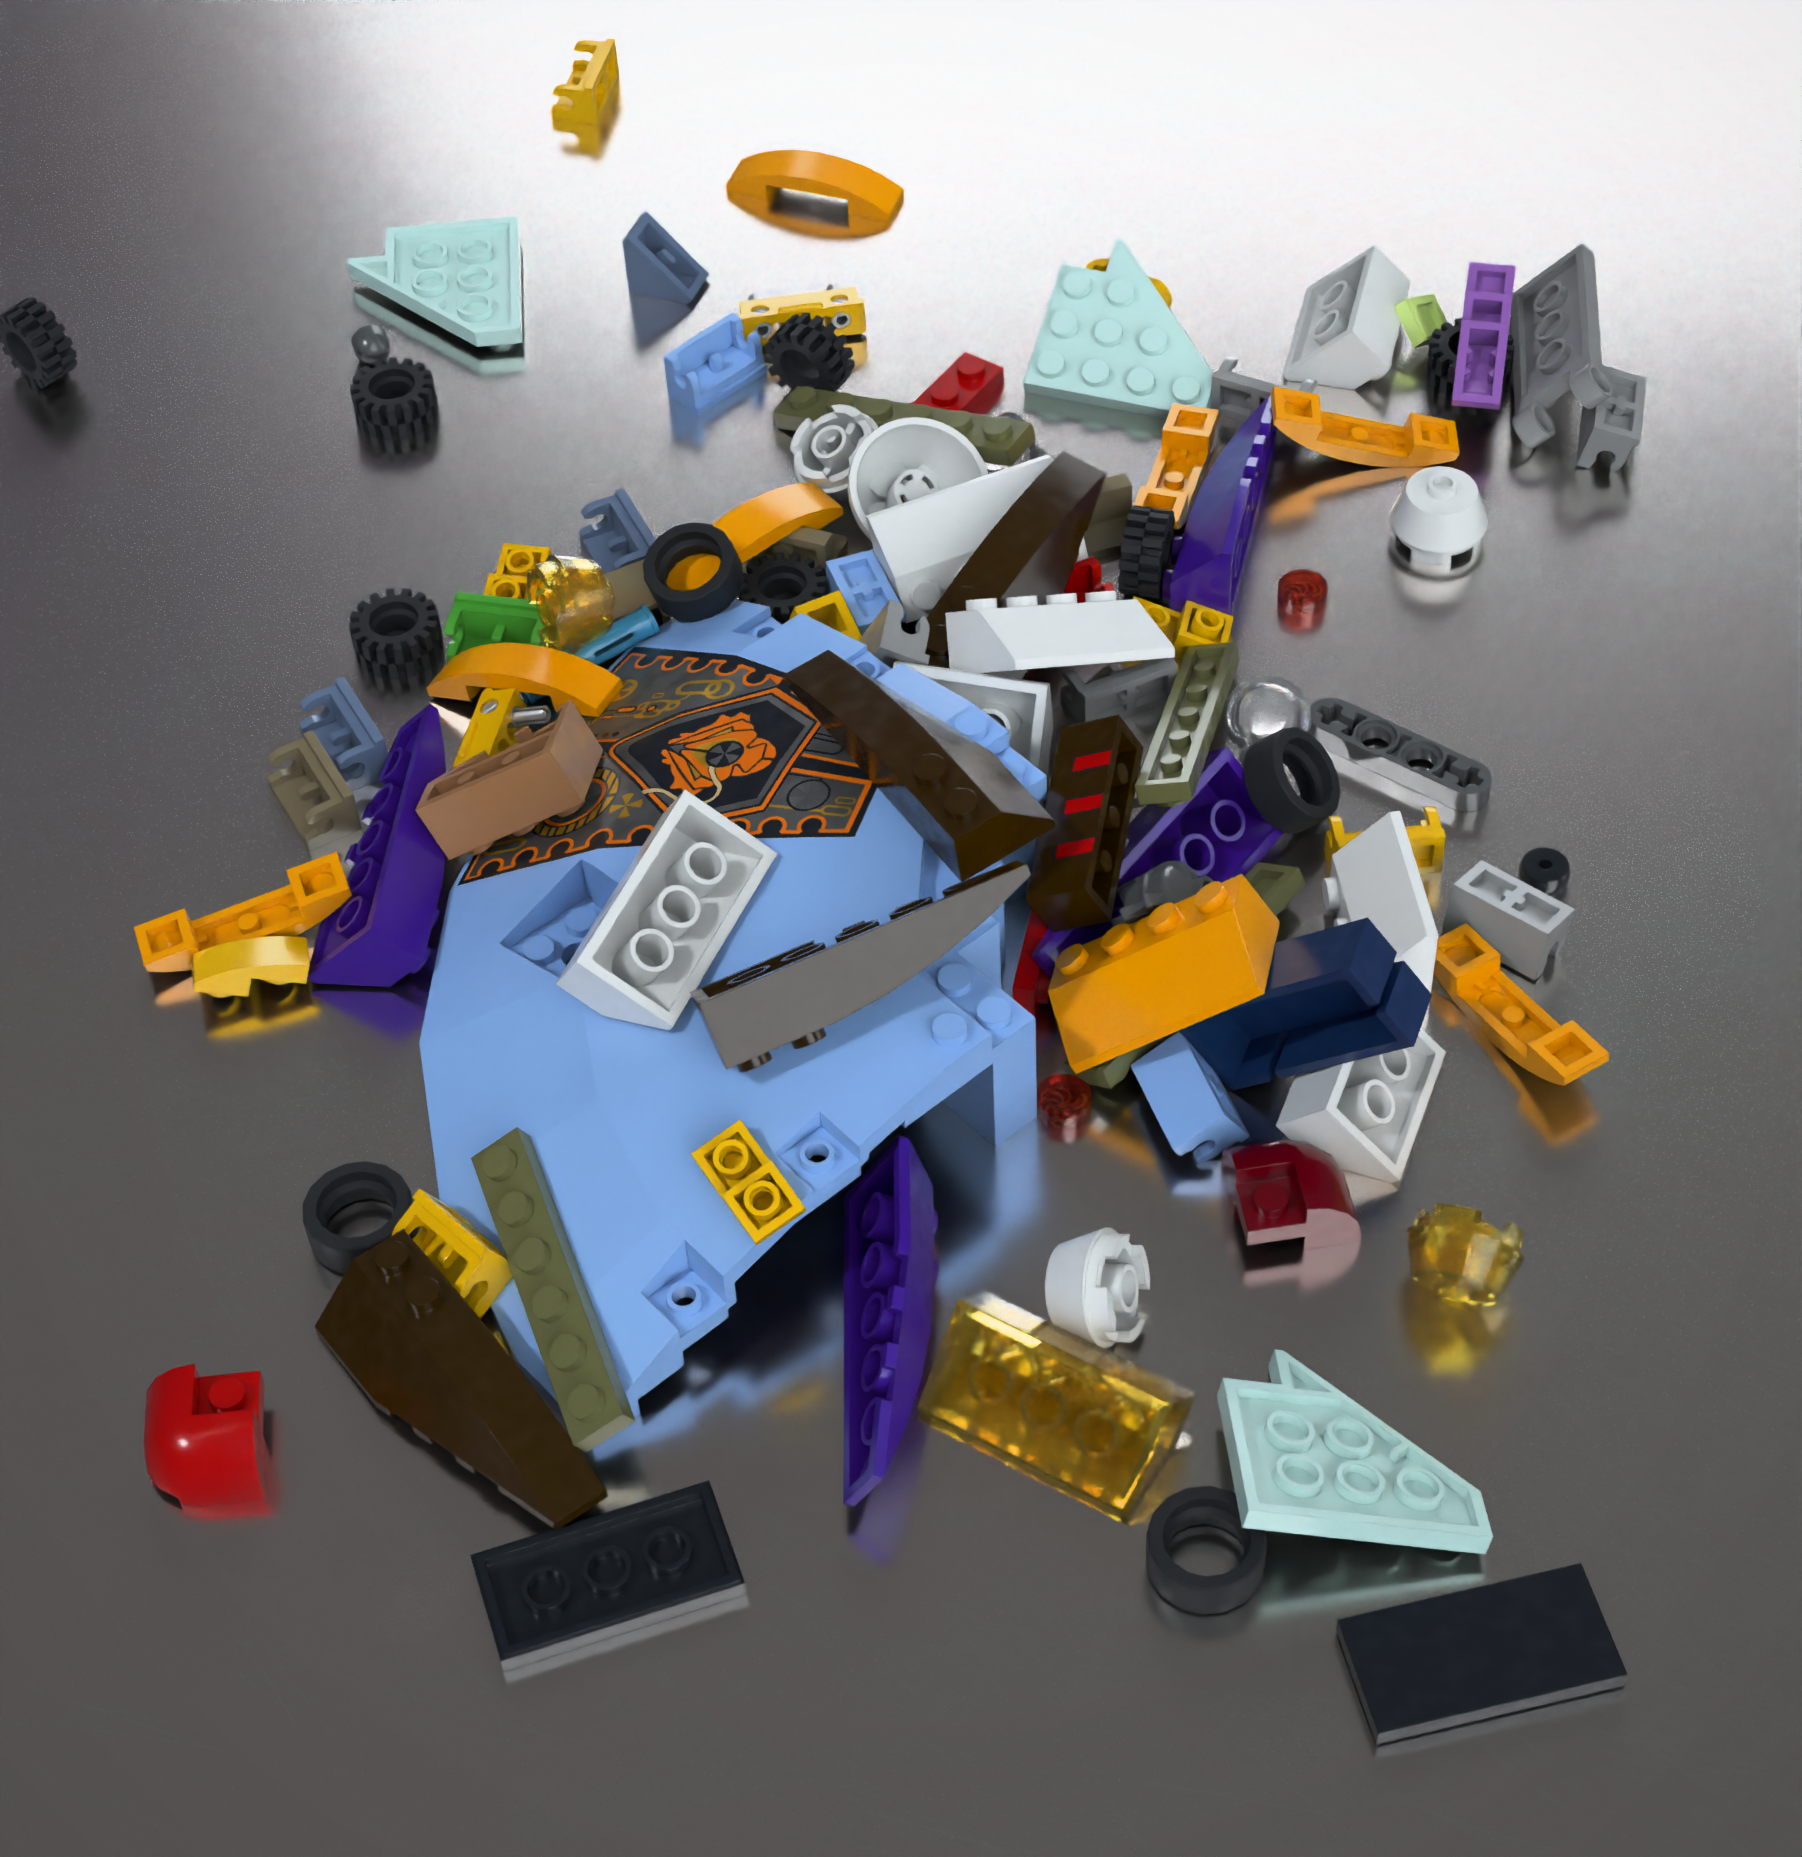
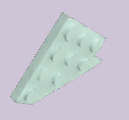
(454, 276)
(1115, 343)

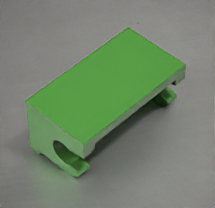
(490, 620)

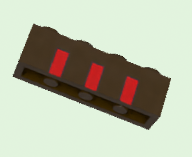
(1092, 808)

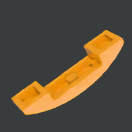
(818, 173)
(1362, 441)
(1181, 461)
(758, 526)
(528, 670)
(312, 895)
(1507, 1015)

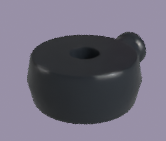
(1545, 870)

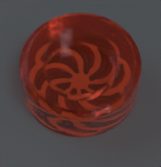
(1302, 592)
(1063, 1102)

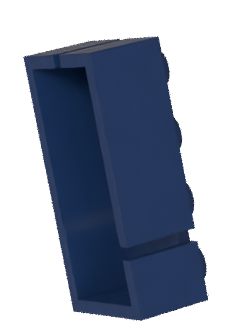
(1323, 1005)

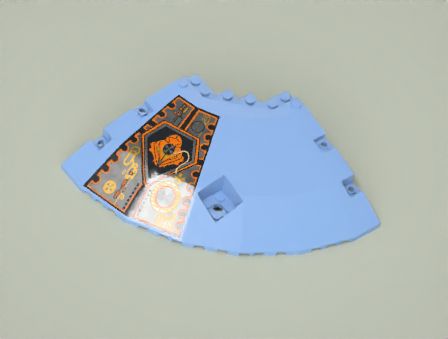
(630, 1102)

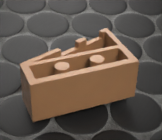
(513, 789)

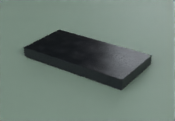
(607, 1575)
(1480, 1653)

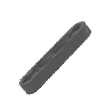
(1344, 727)

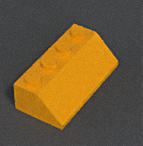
(1163, 972)

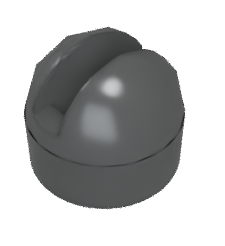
(370, 344)

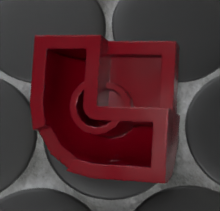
(1290, 1193)

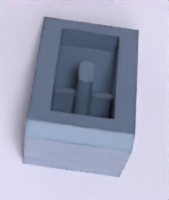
(659, 264)

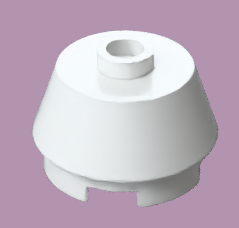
(827, 447)
(1439, 515)
(1096, 1287)

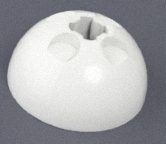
(908, 462)

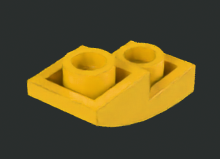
(512, 570)
(1192, 626)
(230, 966)
(748, 1182)

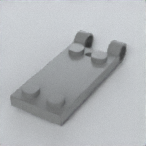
(1556, 344)

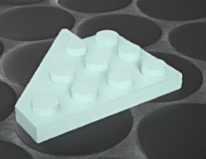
(1331, 1469)

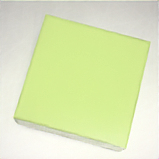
(1420, 318)

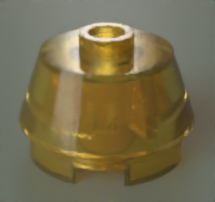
(571, 602)
(1462, 1256)

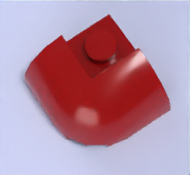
(206, 1436)

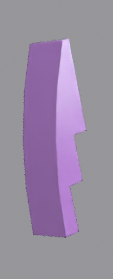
(1483, 336)

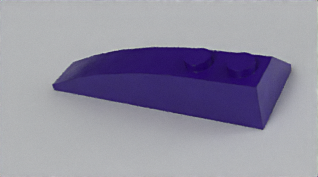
(1222, 520)
(1212, 834)
(393, 872)
(886, 1309)

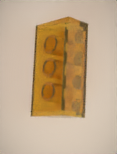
(1055, 1401)

